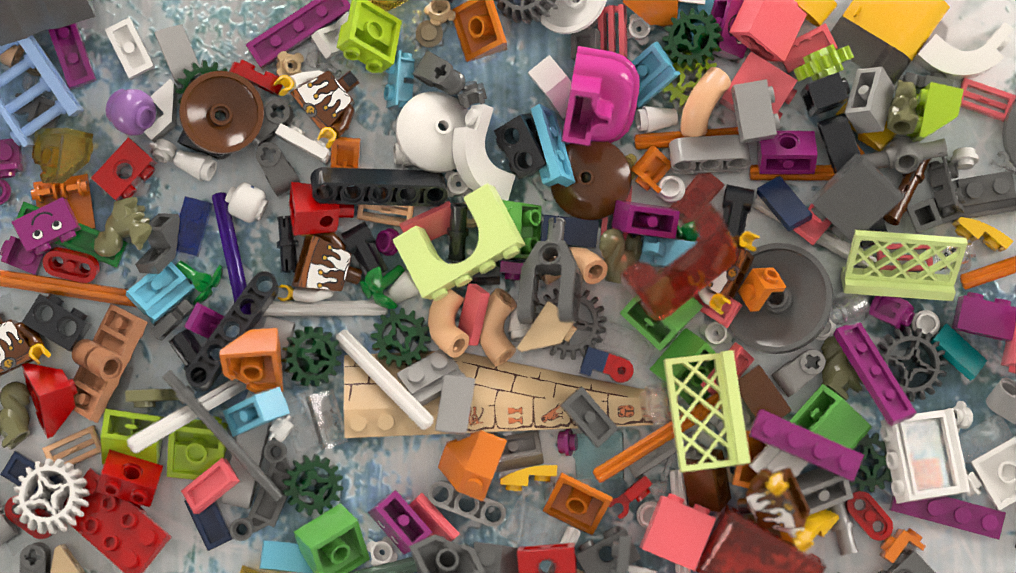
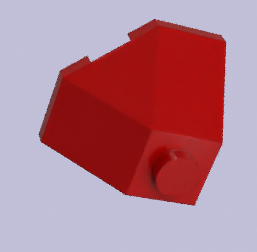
(50, 394)

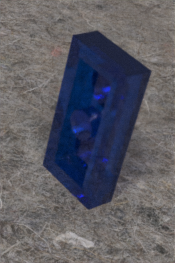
(193, 224)

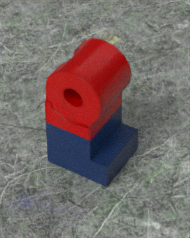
(617, 368)

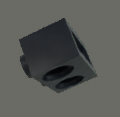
(825, 94)
(517, 151)
(54, 328)

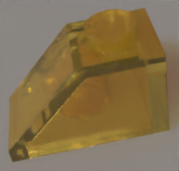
(61, 153)

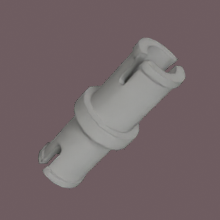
(843, 530)

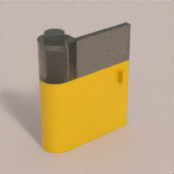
(887, 31)

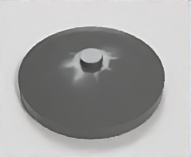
(787, 317)

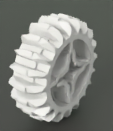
(30, 502)

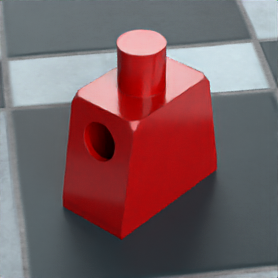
(311, 216)

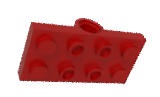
(119, 529)

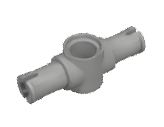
(907, 155)

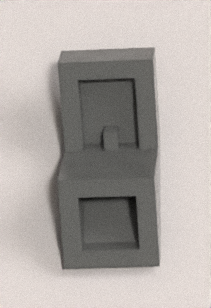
(927, 216)
(162, 242)

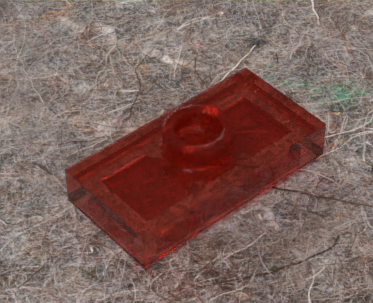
(697, 195)

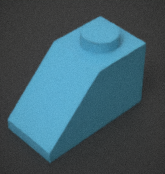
(256, 411)

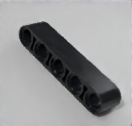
(840, 148)
(365, 183)
(232, 318)

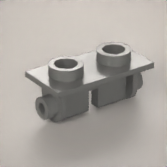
(951, 196)

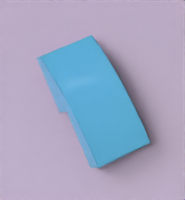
(283, 558)

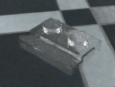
(532, 526)

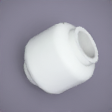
(246, 202)

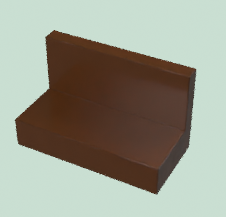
(761, 394)
(708, 486)

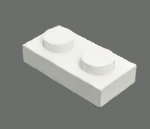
(129, 48)

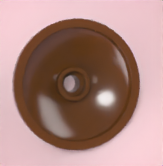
(225, 94)
(609, 181)

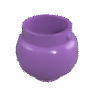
(131, 111)

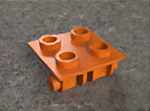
(76, 192)

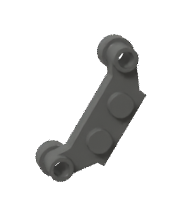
(265, 509)

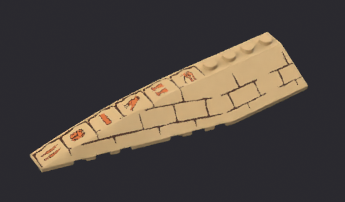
(502, 400)

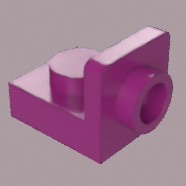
(10, 158)
(16, 255)
(511, 270)
(892, 311)
(203, 320)

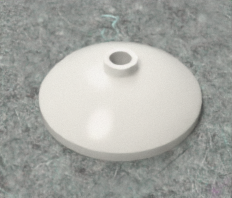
(573, 16)
(419, 131)

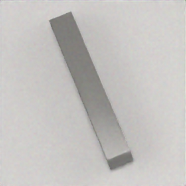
(256, 439)

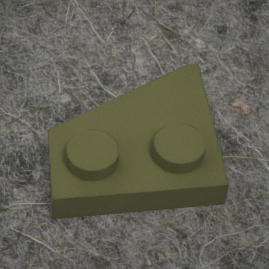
(148, 397)

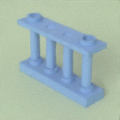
(50, 80)

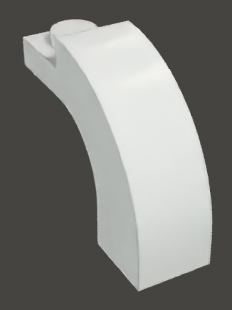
(956, 64)
(471, 155)

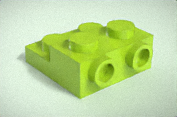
(370, 36)
(193, 450)

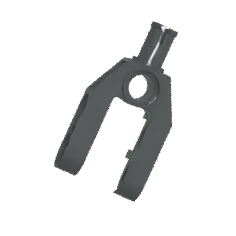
(538, 265)

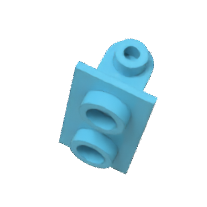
(397, 91)

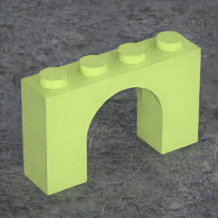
(496, 241)

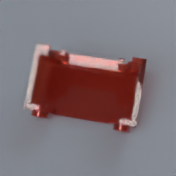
(689, 273)
(745, 547)

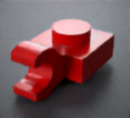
(637, 491)

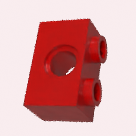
(109, 176)
(129, 478)
(560, 554)

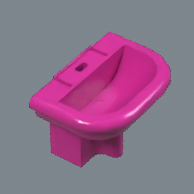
(607, 98)

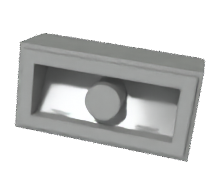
(176, 50)
(455, 404)
(521, 451)

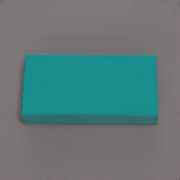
(959, 352)

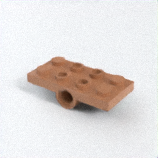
(104, 360)

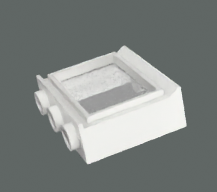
(925, 457)

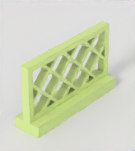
(900, 281)
(730, 414)

